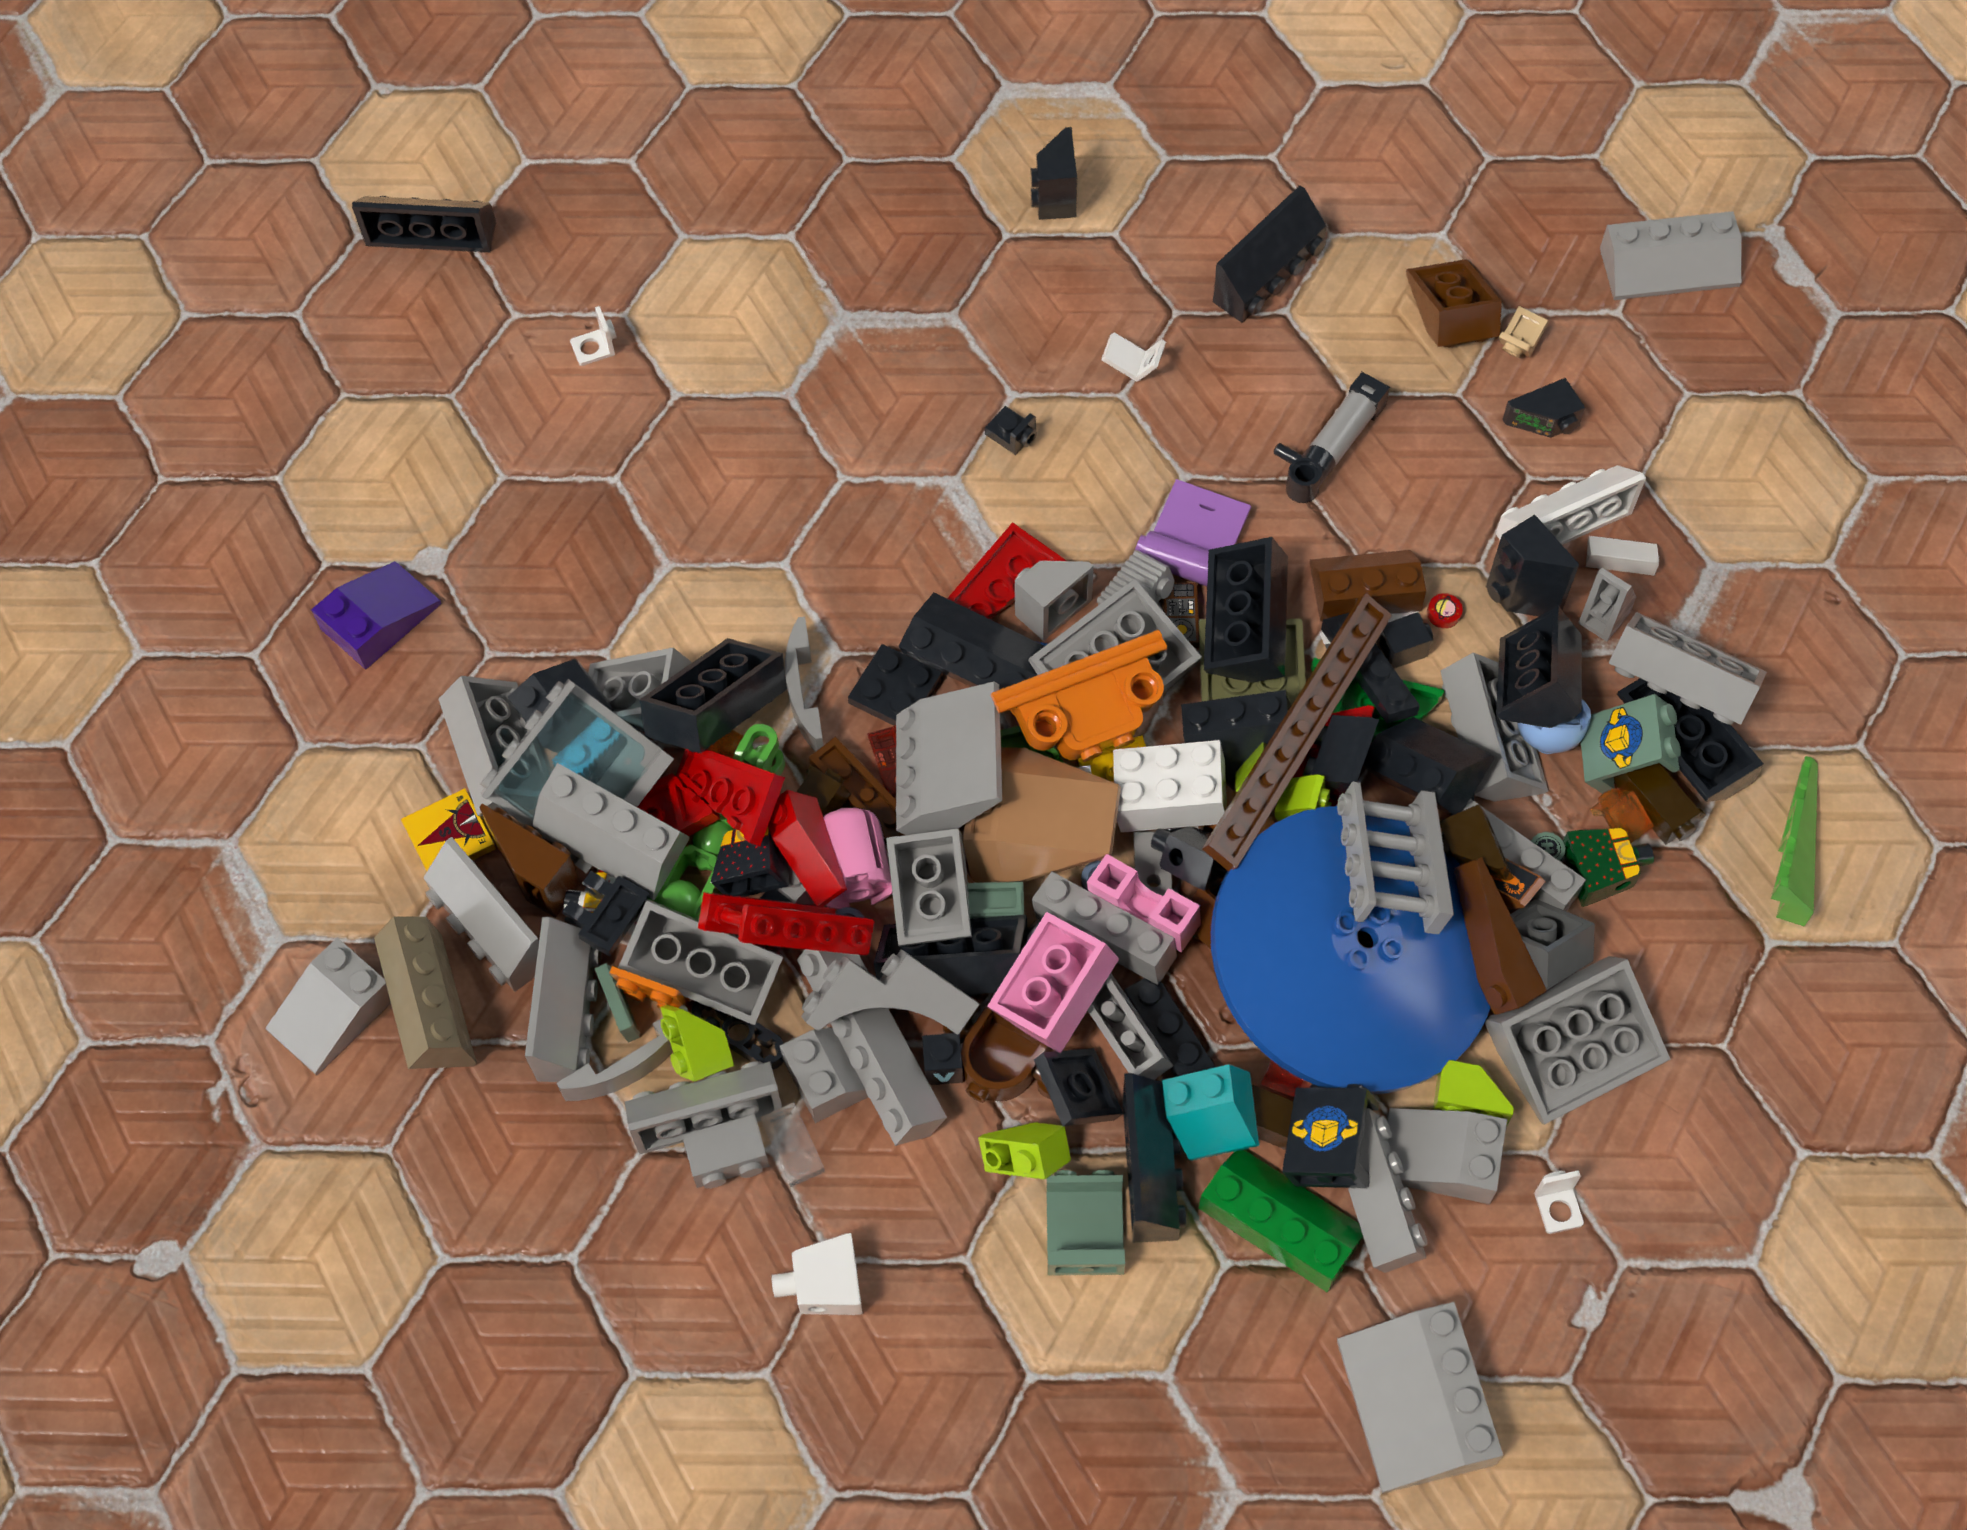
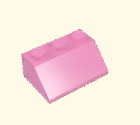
(1053, 981)

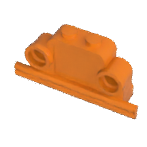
(1089, 700)

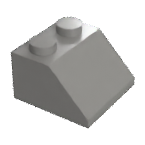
(1052, 594)
(822, 1073)

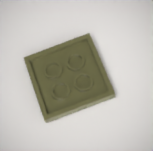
(1221, 687)

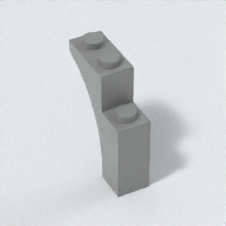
(904, 986)

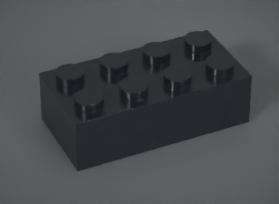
(713, 695)

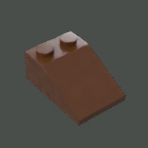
(1455, 303)

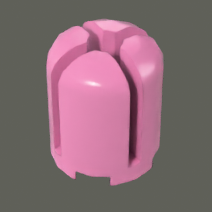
(860, 854)

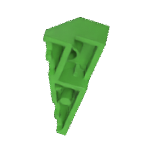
(1796, 872)

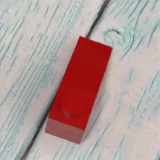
(806, 845)

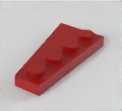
(992, 580)
(733, 789)

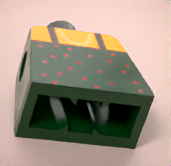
(1605, 861)

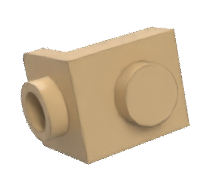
(1523, 333)

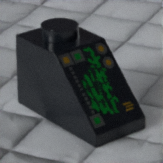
(1546, 410)

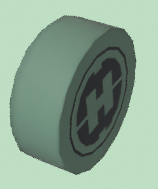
(1551, 844)

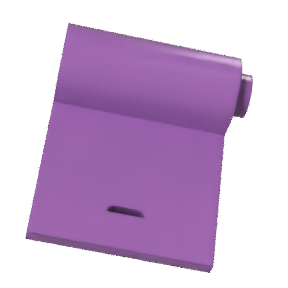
(1190, 527)

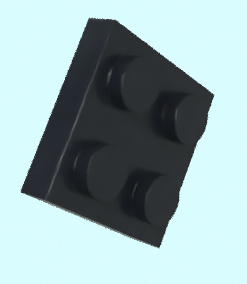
(893, 684)
(1078, 1086)

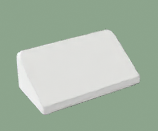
(1622, 555)

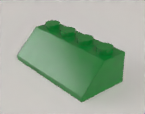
(1281, 1218)

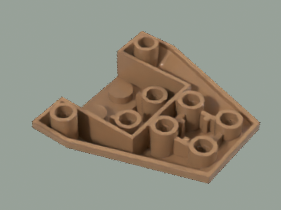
(1045, 823)

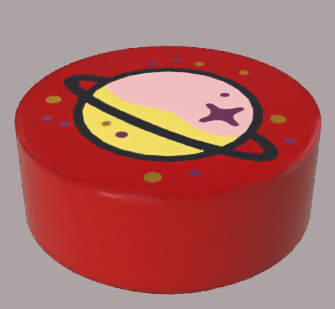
(1444, 610)

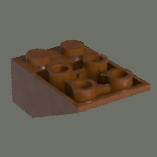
(538, 867)

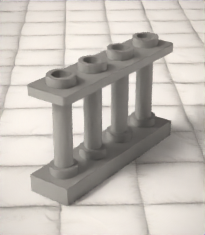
(1424, 844)

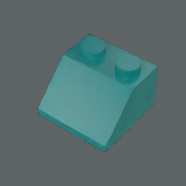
(1212, 1111)

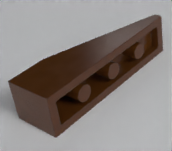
(1498, 951)

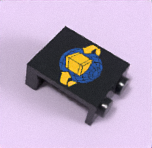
(1327, 1137)

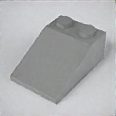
(632, 677)
(929, 887)
(329, 1006)
(1448, 1151)

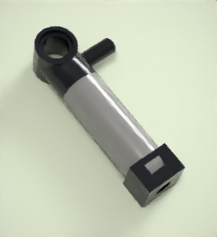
(1364, 403)

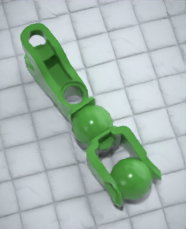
(684, 895)

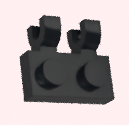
(613, 915)

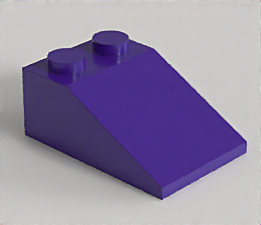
(374, 612)

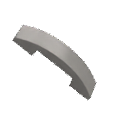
(799, 653)
(587, 1085)

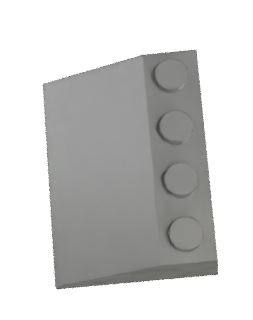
(1115, 621)
(947, 760)
(1579, 1038)
(1419, 1398)

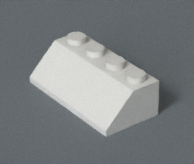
(1581, 505)

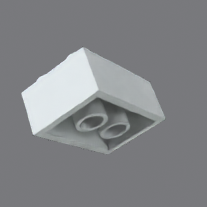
(1170, 785)

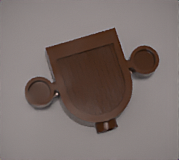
(998, 1058)

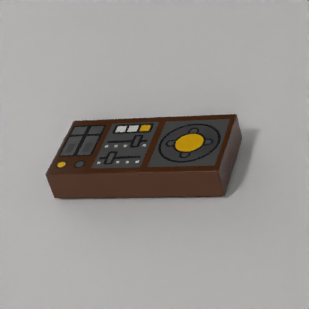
(1182, 610)

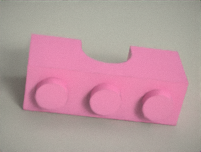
(1168, 913)

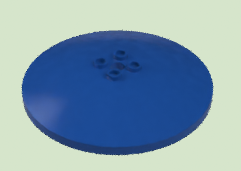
(1308, 986)

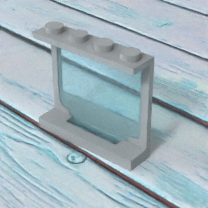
(586, 740)

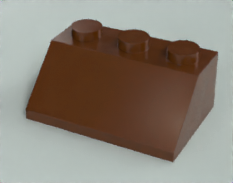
(1388, 577)

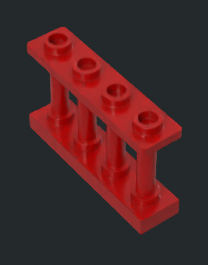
(785, 924)

